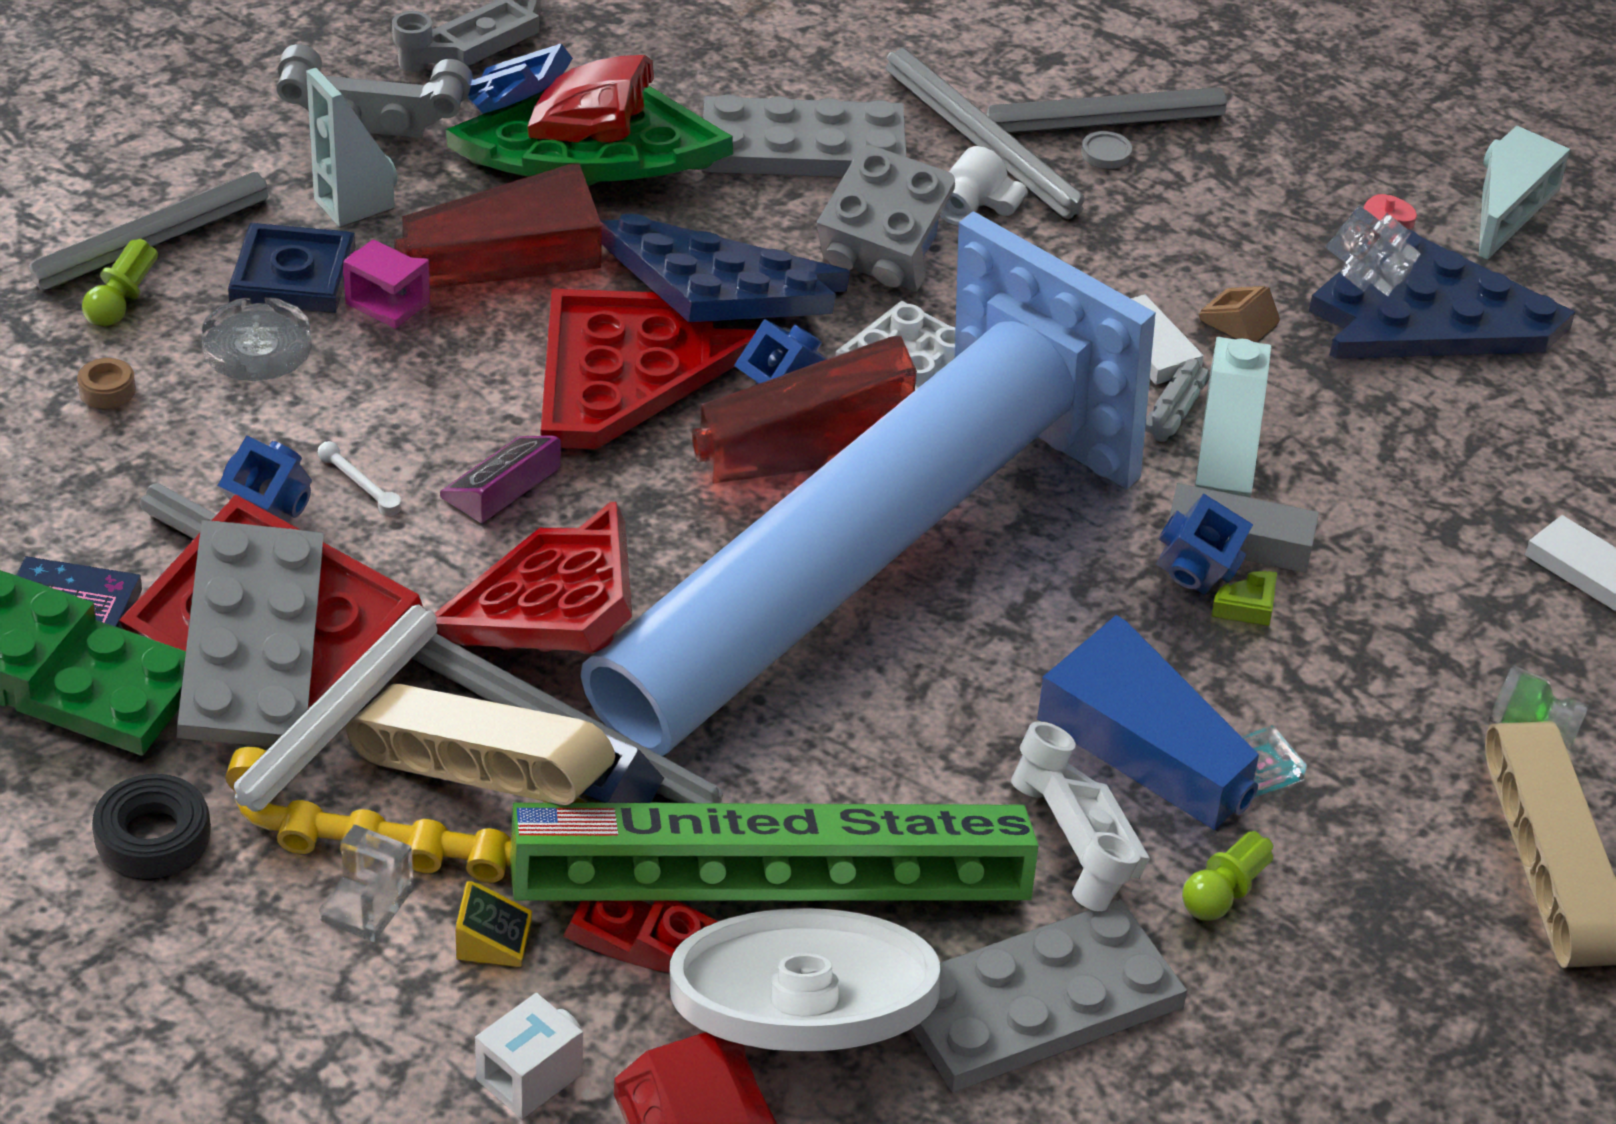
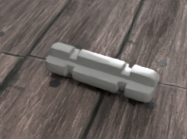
(1176, 400)

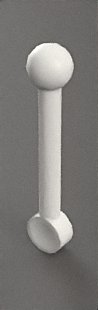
(388, 503)

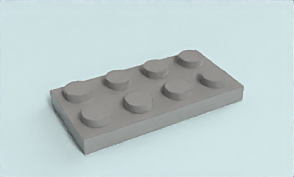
(802, 135)
(250, 633)
(1045, 995)

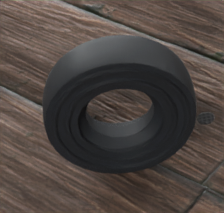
(153, 856)

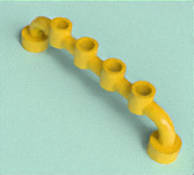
(430, 840)

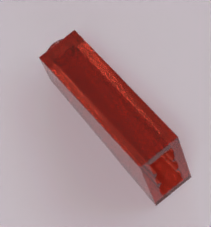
(508, 231)
(803, 415)

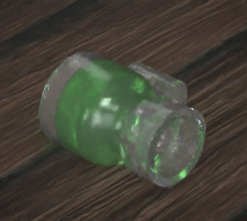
(1531, 699)

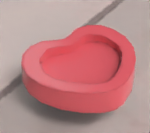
(1395, 207)

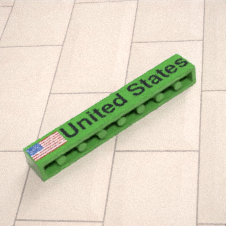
(771, 852)

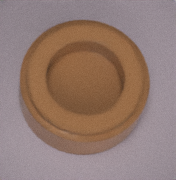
(106, 383)

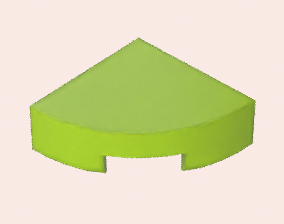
(1247, 599)

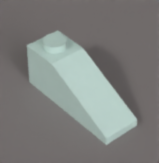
(348, 166)
(1519, 181)
(1233, 416)

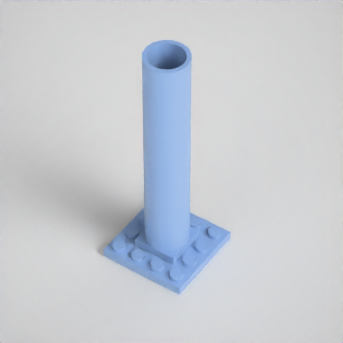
(1033, 359)

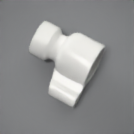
(979, 182)

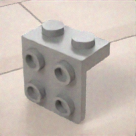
(884, 216)

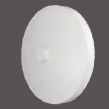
(804, 979)

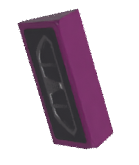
(504, 476)

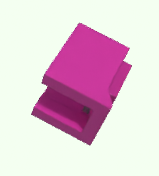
(386, 283)

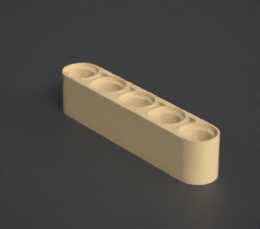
(481, 743)
(1555, 840)

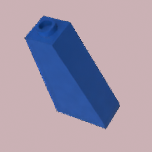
(1149, 724)

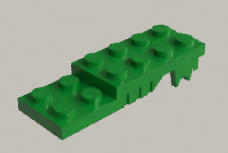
(81, 670)

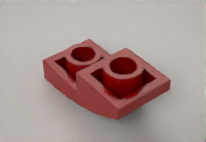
(635, 930)

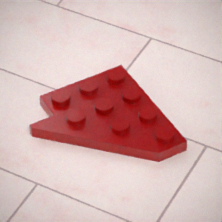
(622, 361)
(549, 591)

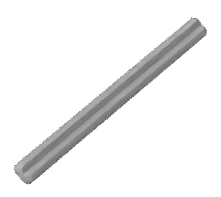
(985, 133)

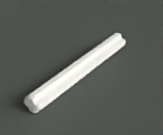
(334, 709)

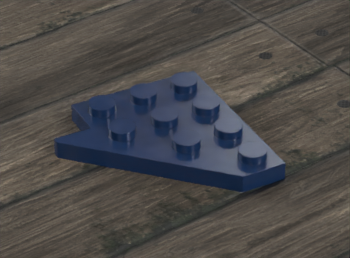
(721, 277)
(1440, 311)

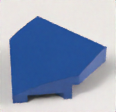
(518, 78)

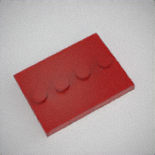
(352, 604)

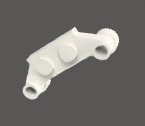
(1085, 813)

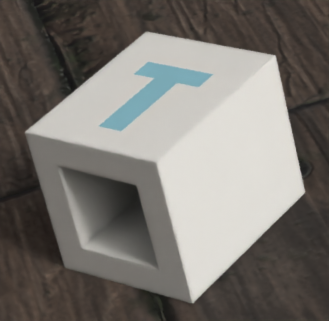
(529, 1055)

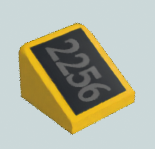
(491, 927)

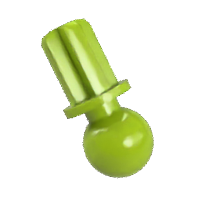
(106, 303)
(1227, 876)

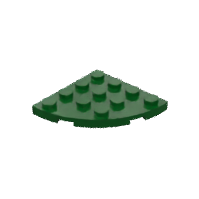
(660, 142)

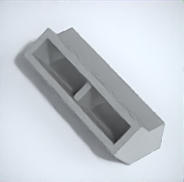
(1279, 533)

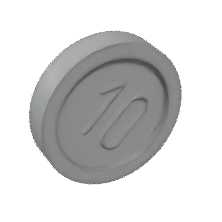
(1106, 150)

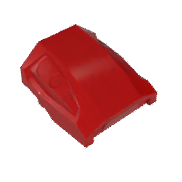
(593, 100)
(692, 1083)

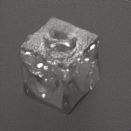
(1373, 250)

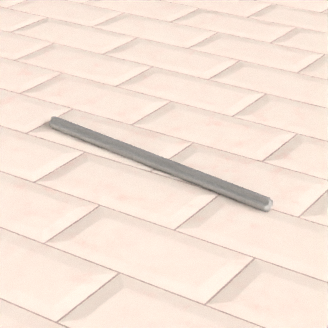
(463, 666)

